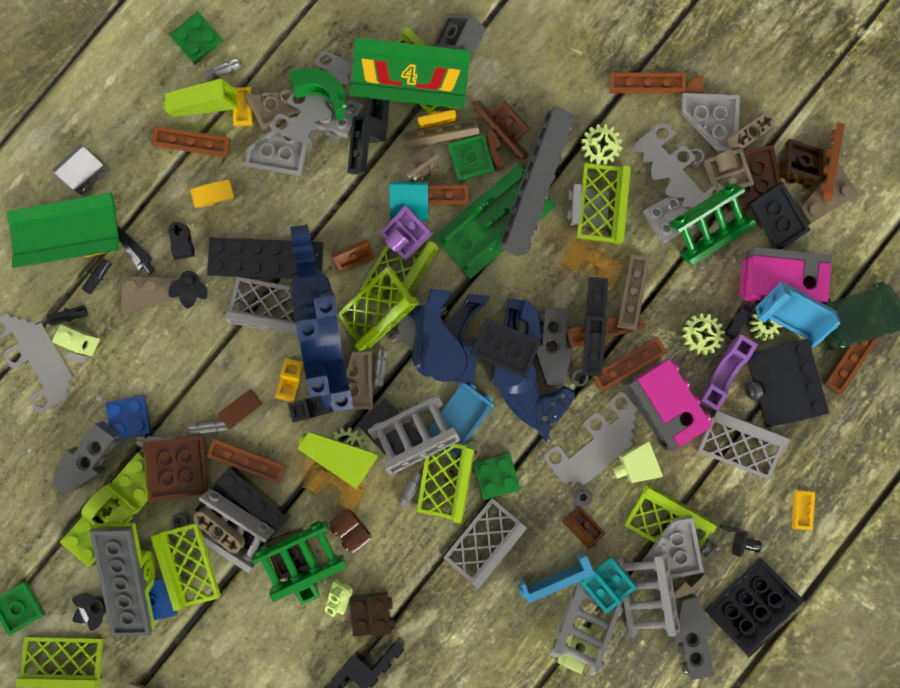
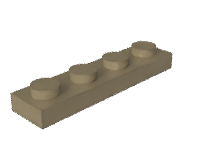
(439, 133)
(633, 292)

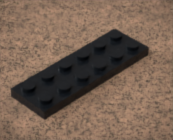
(256, 258)

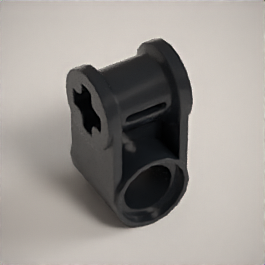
(181, 244)

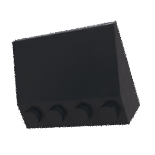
(788, 383)
(249, 497)
(755, 607)

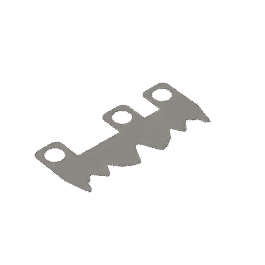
(314, 105)
(670, 167)

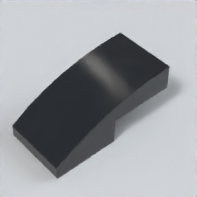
(307, 409)

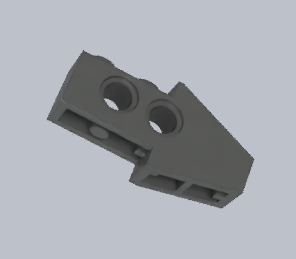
(554, 364)
(74, 469)
(693, 620)

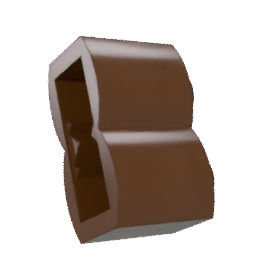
(350, 530)

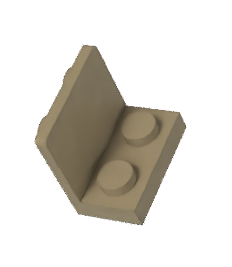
(420, 165)

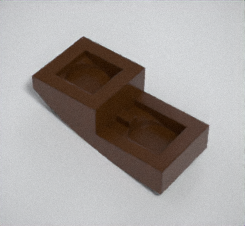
(494, 145)
(240, 408)

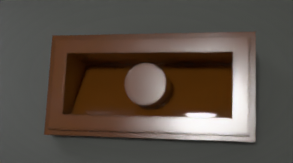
(583, 527)

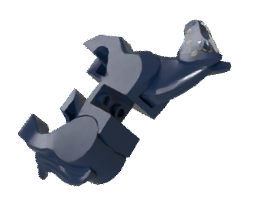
(446, 357)

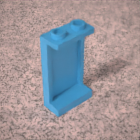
(798, 313)
(464, 413)
(557, 581)

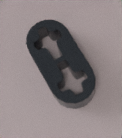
(738, 321)

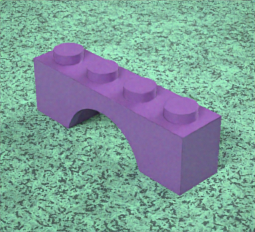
(733, 359)

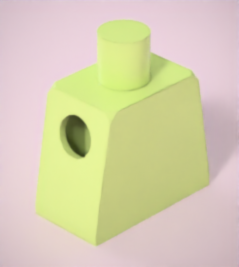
(74, 338)
(638, 464)
(584, 648)

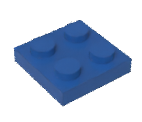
(129, 416)

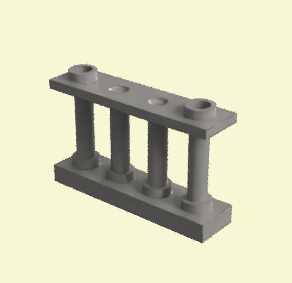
(414, 453)
(240, 517)
(666, 602)
(567, 629)

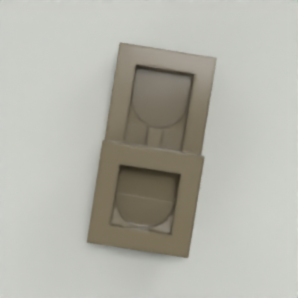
(682, 588)

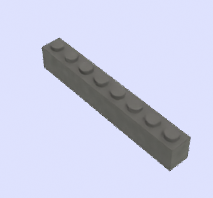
(536, 181)

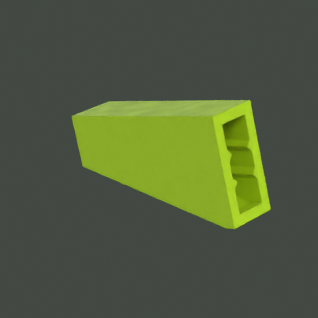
(201, 99)
(338, 457)

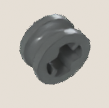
(575, 382)
(708, 548)

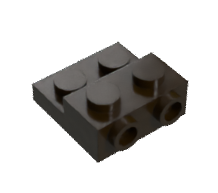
(802, 164)
(295, 553)
(371, 614)

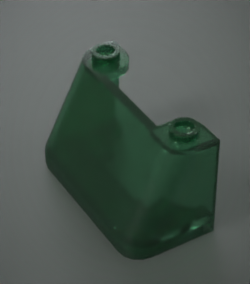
(864, 316)

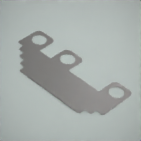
(43, 356)
(602, 450)

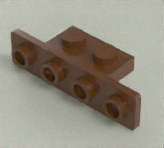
(506, 123)

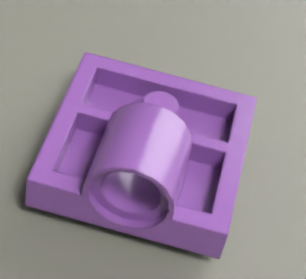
(406, 233)

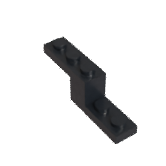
(366, 130)
(595, 326)
(362, 671)

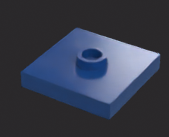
(160, 600)

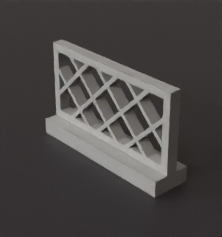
(261, 321)
(752, 430)
(498, 554)

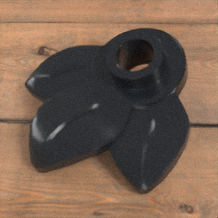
(188, 292)
(88, 611)

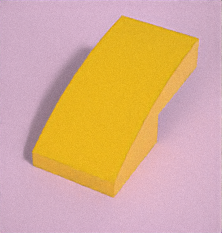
(211, 193)
(289, 380)

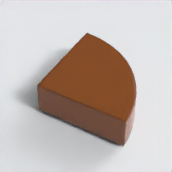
(696, 85)

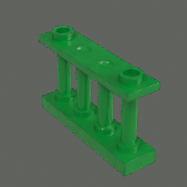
(722, 236)
(299, 580)

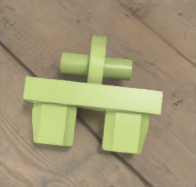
(338, 598)

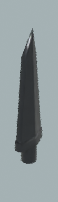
(136, 253)

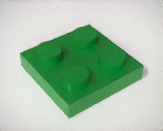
(196, 37)
(471, 158)
(496, 476)
(19, 608)

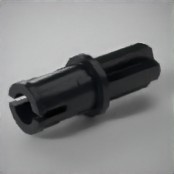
(96, 276)
(67, 315)

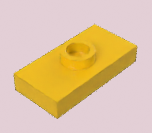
(243, 115)
(437, 118)
(803, 509)

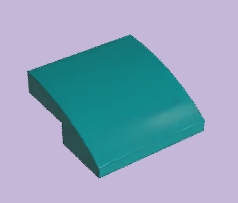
(409, 194)
(609, 584)

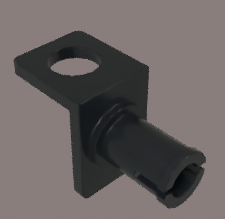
(741, 541)

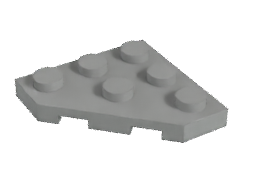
(712, 116)
(277, 154)
(682, 549)

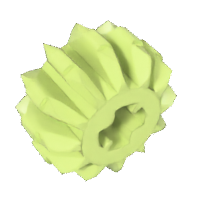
(761, 330)

